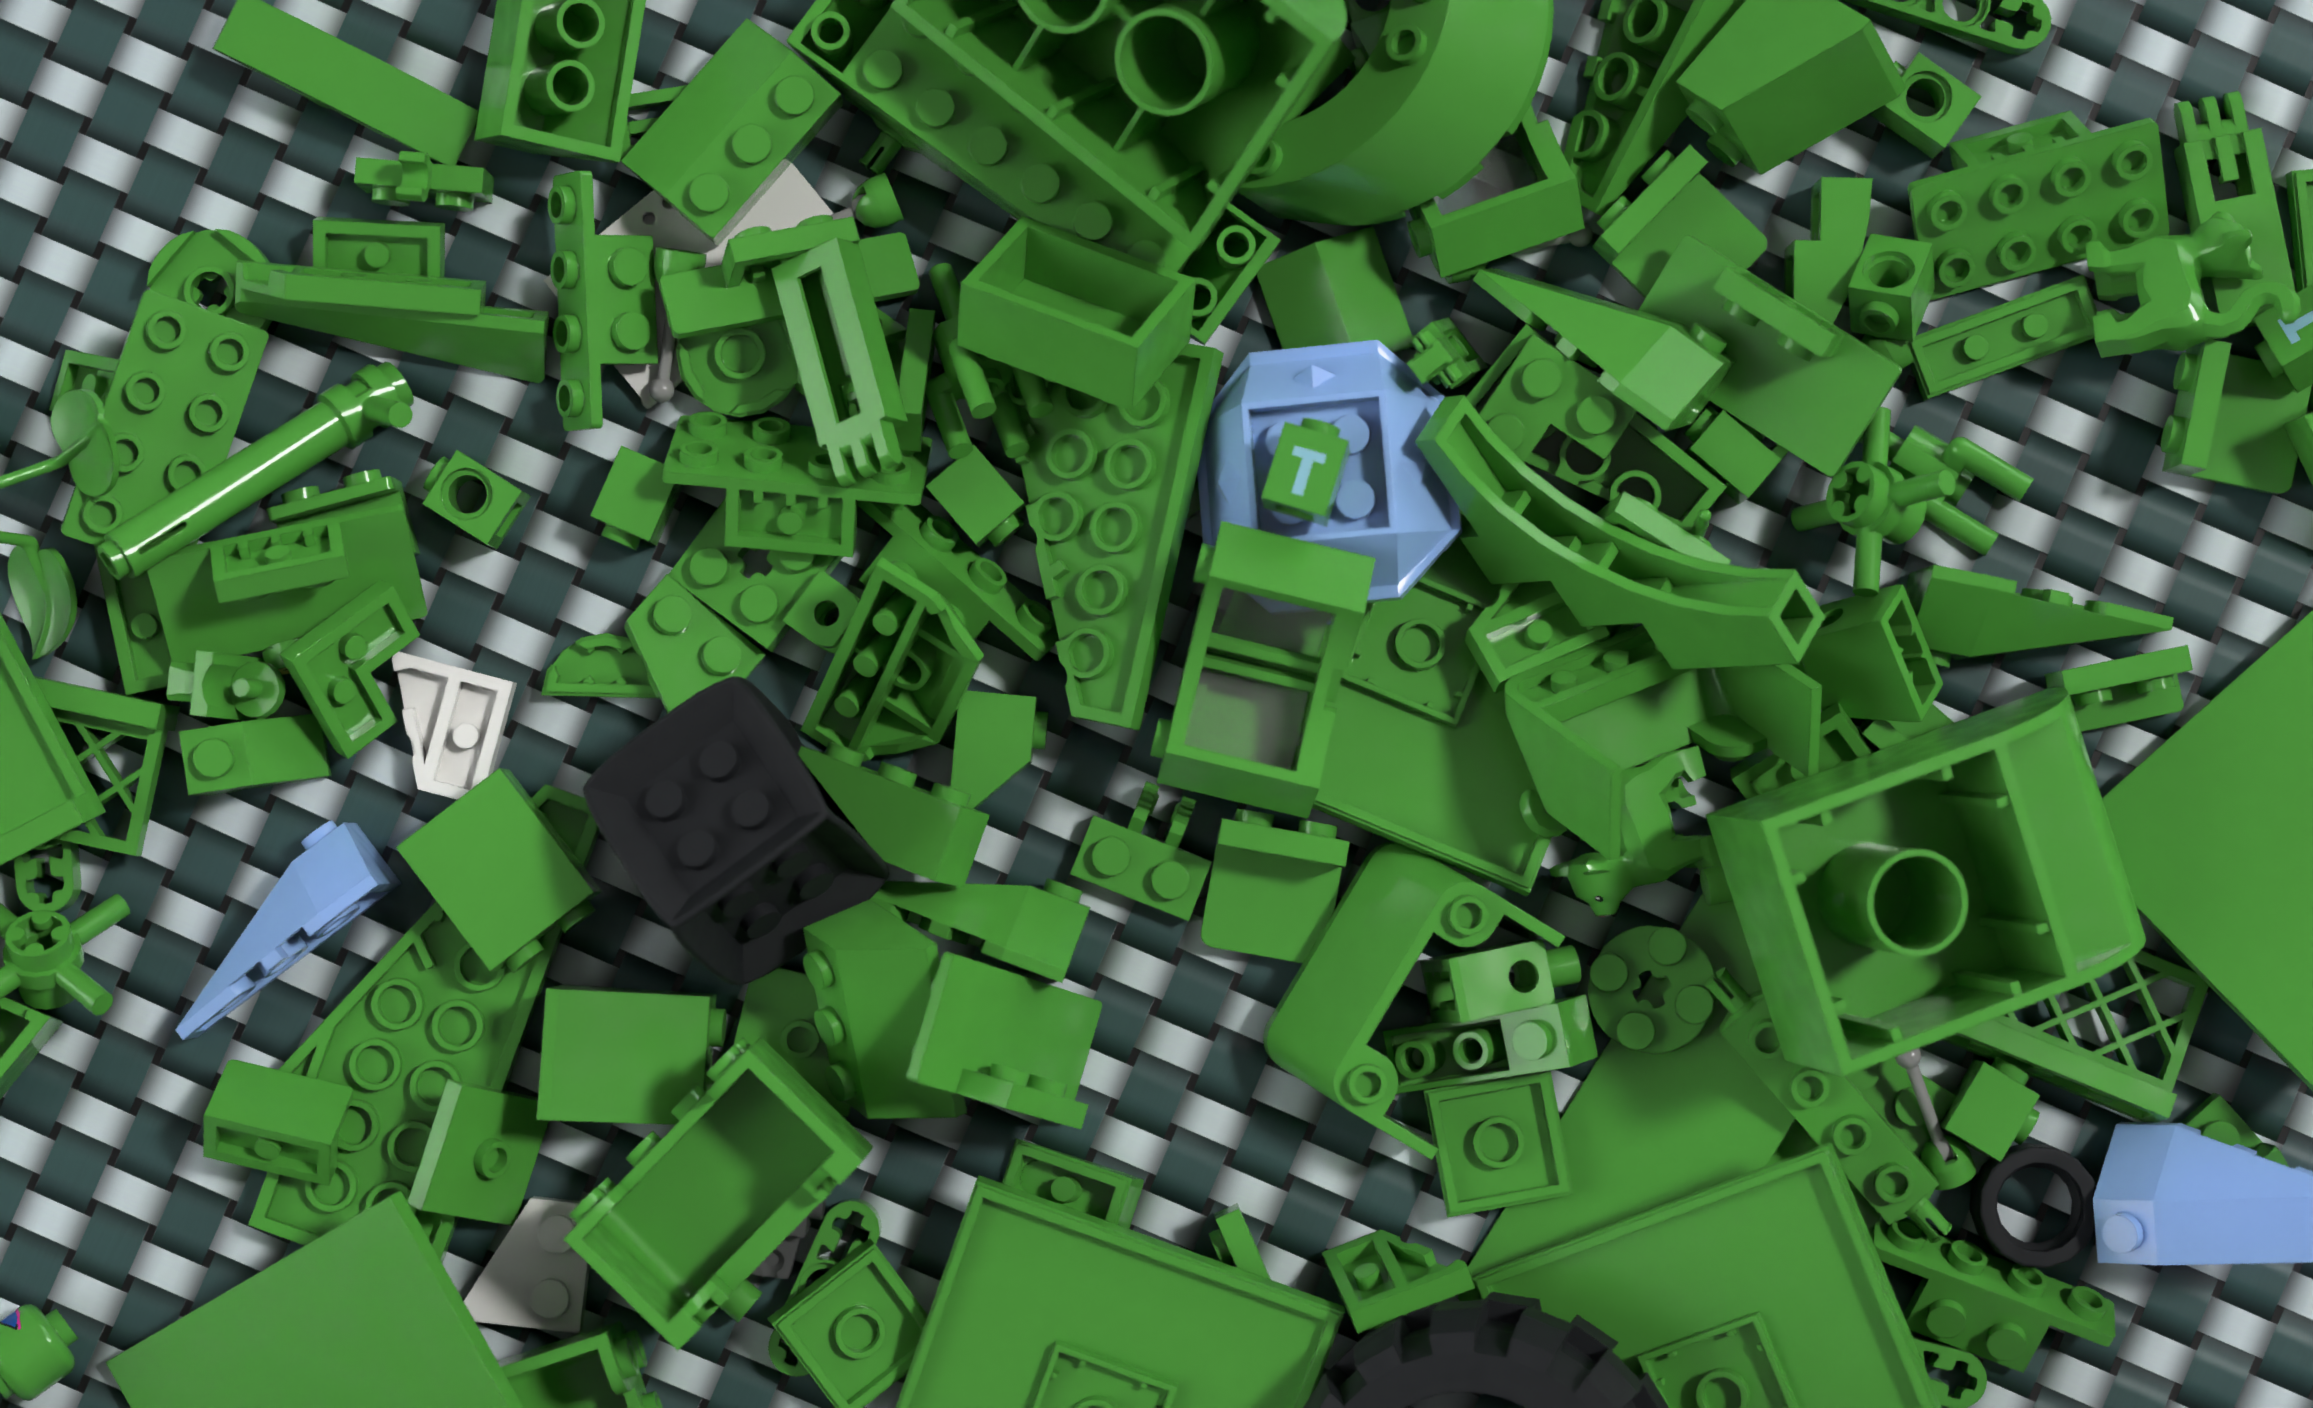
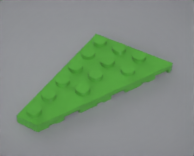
(1110, 522)

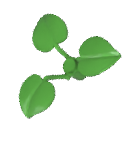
(41, 577)

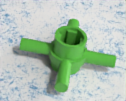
(1874, 503)
(47, 955)

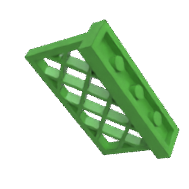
(122, 717)
(2087, 1071)

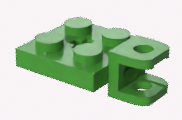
(792, 594)

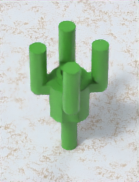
(976, 380)
(1926, 453)

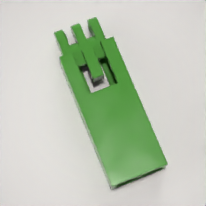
(2242, 161)
(837, 343)

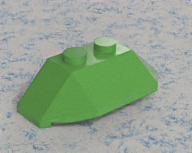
(895, 669)

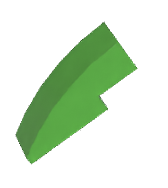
(1822, 267)

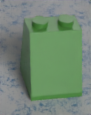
(1786, 79)
(624, 1052)

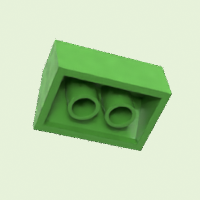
(560, 77)
(733, 131)
(872, 1000)

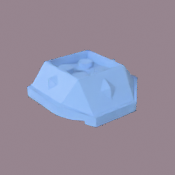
(1389, 493)

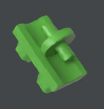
(227, 686)

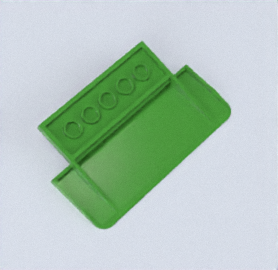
(1682, 1119)

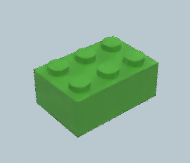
(1076, 312)

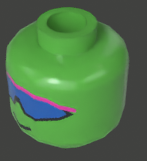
(34, 1351)

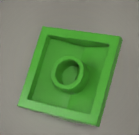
(1335, 294)

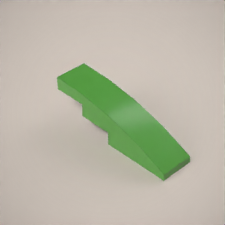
(346, 80)

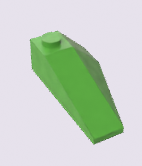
(1634, 89)
(1645, 358)
(1983, 616)
(1006, 921)

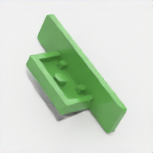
(743, 286)
(602, 300)
(972, 584)
(1987, 1301)

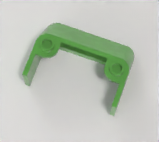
(1625, 705)
(1360, 966)

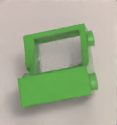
(1509, 206)
(1255, 665)

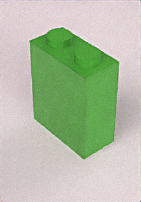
(501, 872)

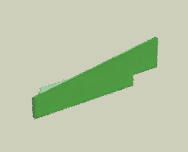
(399, 312)

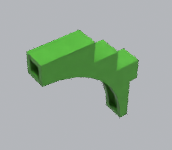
(1607, 576)

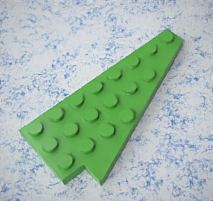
(397, 1039)

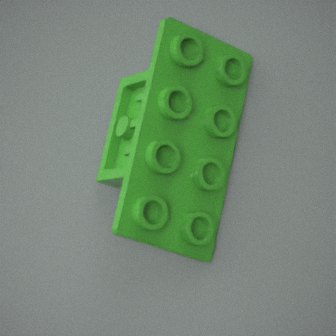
(2036, 197)
(1792, 369)
(169, 407)
(783, 482)
(281, 581)
(1005, 1040)

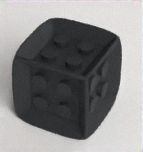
(731, 831)

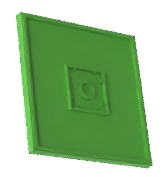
(1424, 737)
(2224, 845)
(1740, 1295)
(1099, 1316)
(331, 1326)

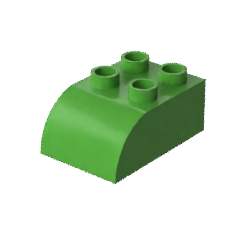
(1146, 92)

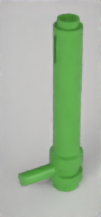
(338, 420)

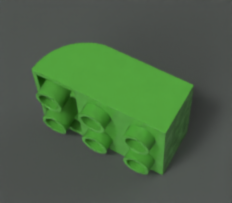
(1929, 885)

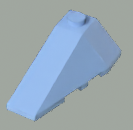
(309, 904)
(2198, 1201)

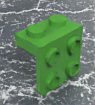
(1675, 204)
(2231, 421)
(1272, 886)

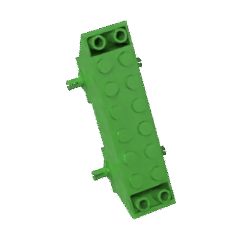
(963, 126)

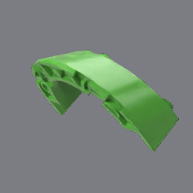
(1412, 117)

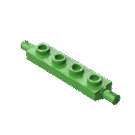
(1832, 1112)

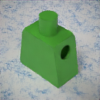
(1873, 658)
(1478, 985)

